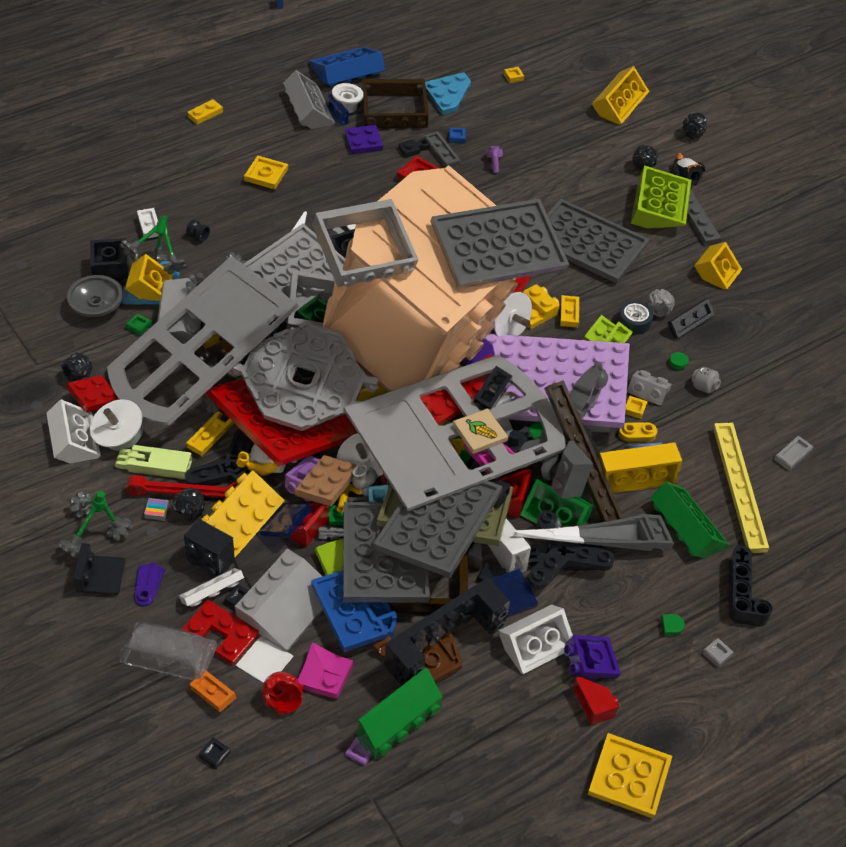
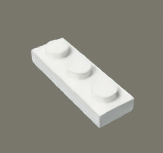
(211, 587)

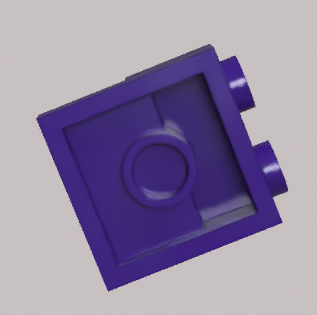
(591, 657)

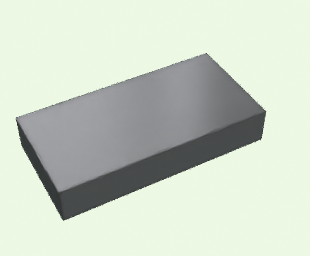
(793, 453)

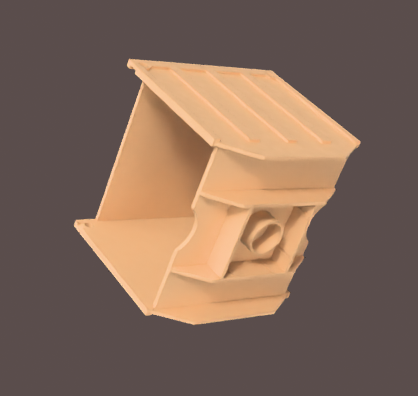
(419, 320)

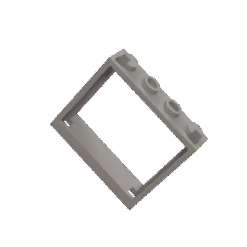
(360, 214)
(308, 280)

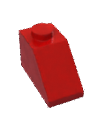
(595, 700)

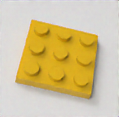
(630, 775)

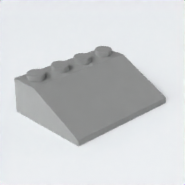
(282, 601)

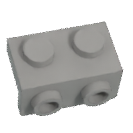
(649, 387)

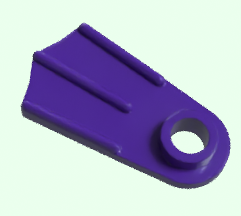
(148, 582)

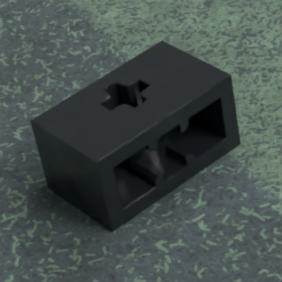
(493, 388)

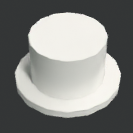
(348, 95)

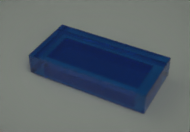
(338, 110)

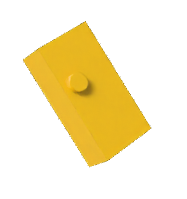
(641, 467)

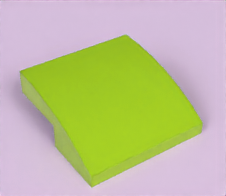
(606, 331)
(331, 556)

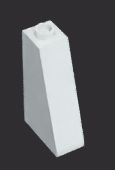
(513, 550)

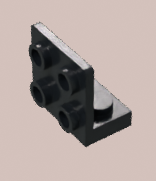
(98, 573)

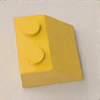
(718, 266)
(146, 278)

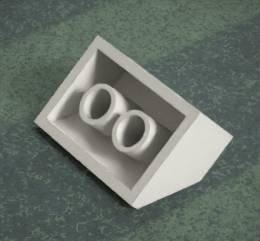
(71, 433)
(536, 638)

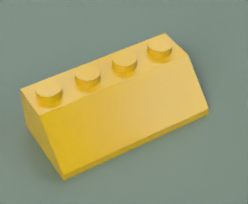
(621, 96)

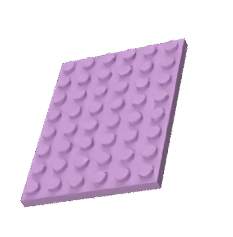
(556, 360)

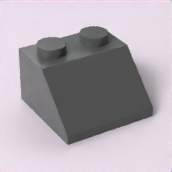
(572, 472)

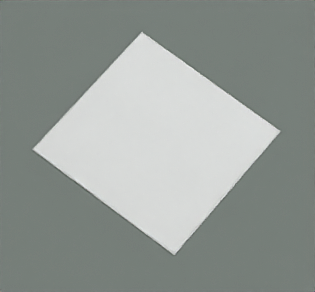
(264, 659)

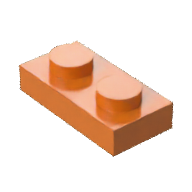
(213, 691)

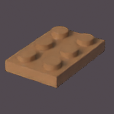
(326, 480)

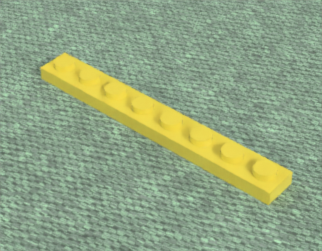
(740, 488)

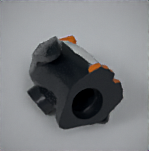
(688, 169)

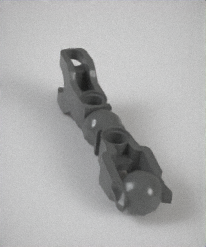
(584, 397)

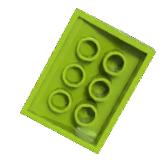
(660, 199)

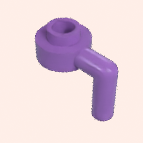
(494, 152)

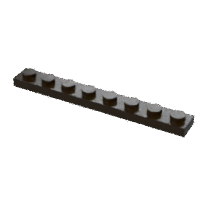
(575, 431)

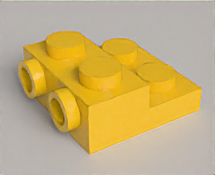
(542, 305)

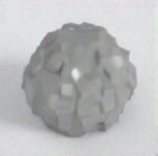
(660, 302)

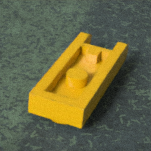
(209, 434)

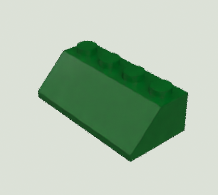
(688, 520)
(399, 714)

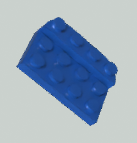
(353, 622)

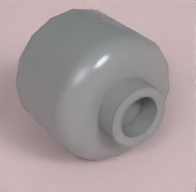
(706, 379)

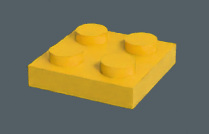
(266, 172)

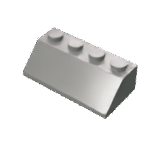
(308, 101)
(172, 293)

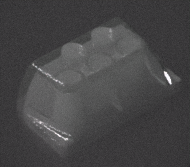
(168, 650)

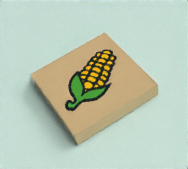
(480, 431)

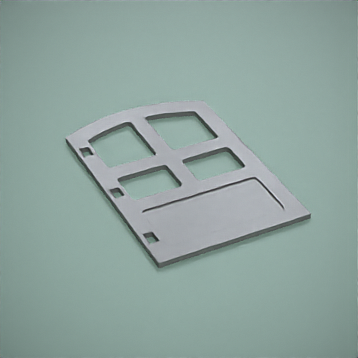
(230, 304)
(418, 451)

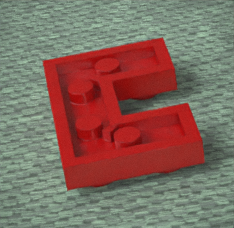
(237, 632)

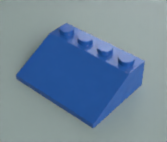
(348, 65)

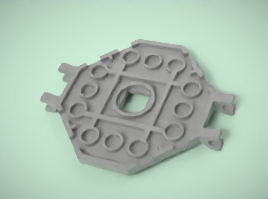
(297, 405)

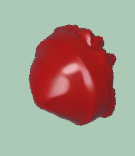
(282, 692)

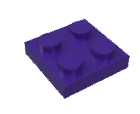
(363, 139)

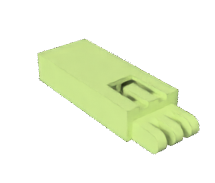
(160, 461)

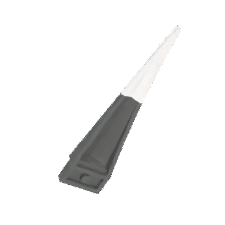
(634, 532)

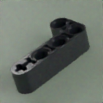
(741, 581)

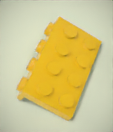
(244, 509)

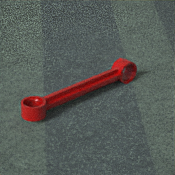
(139, 485)

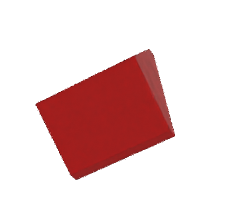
(520, 484)
(309, 527)

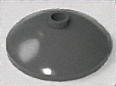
(94, 296)

